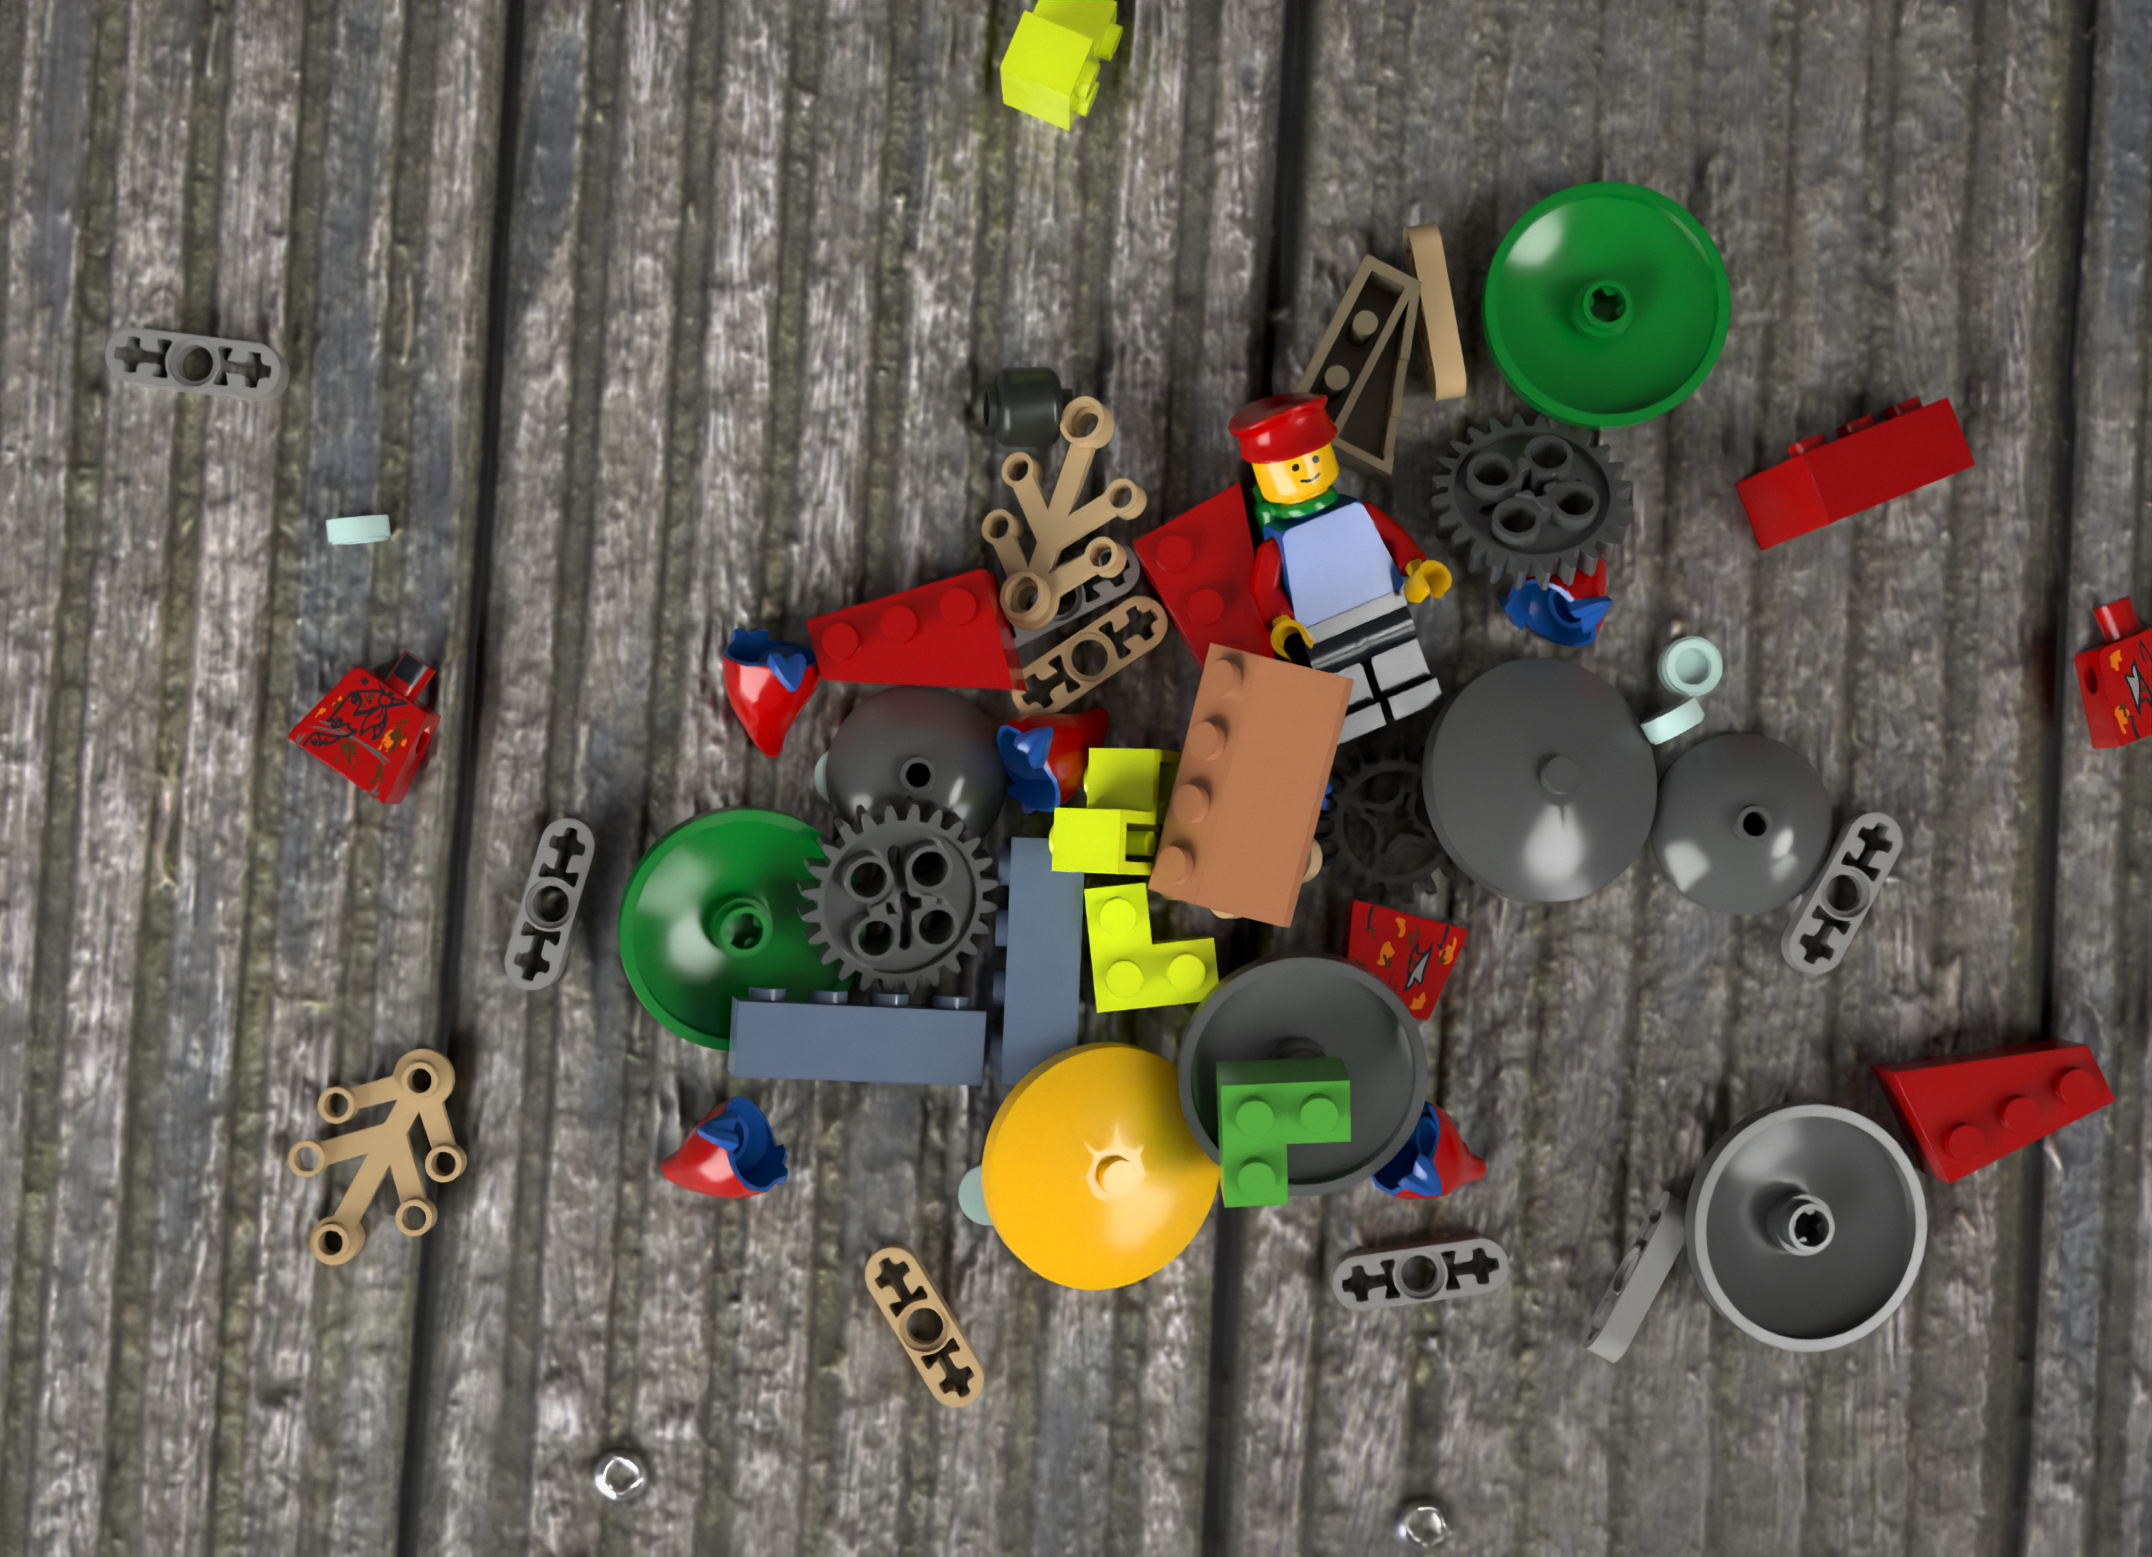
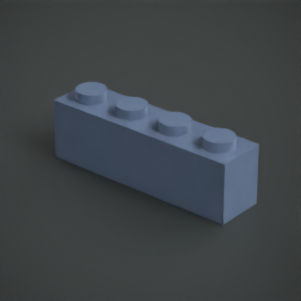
(1041, 959)
(856, 1039)

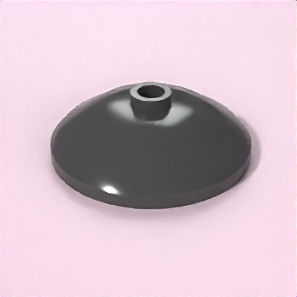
(926, 728)
(1701, 830)

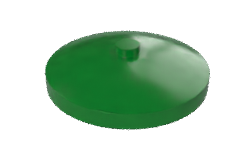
(1605, 305)
(718, 915)

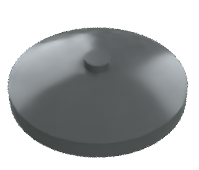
(1539, 781)
(1312, 1009)
(1805, 1226)

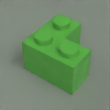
(1271, 1106)

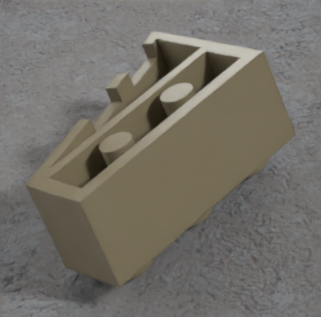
(1365, 366)

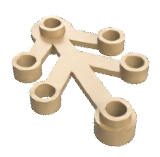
(1059, 524)
(387, 1148)

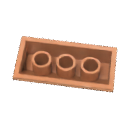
(1250, 785)

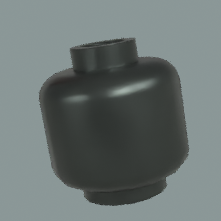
(1025, 406)

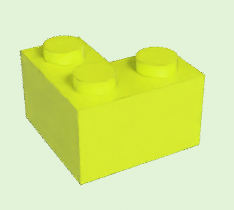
(1057, 58)
(1123, 816)
(1131, 967)

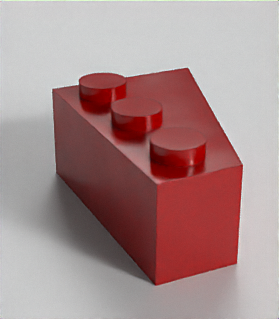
(1855, 471)
(1203, 576)
(924, 637)
(1990, 1101)

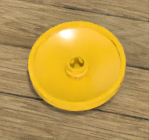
(1096, 1168)

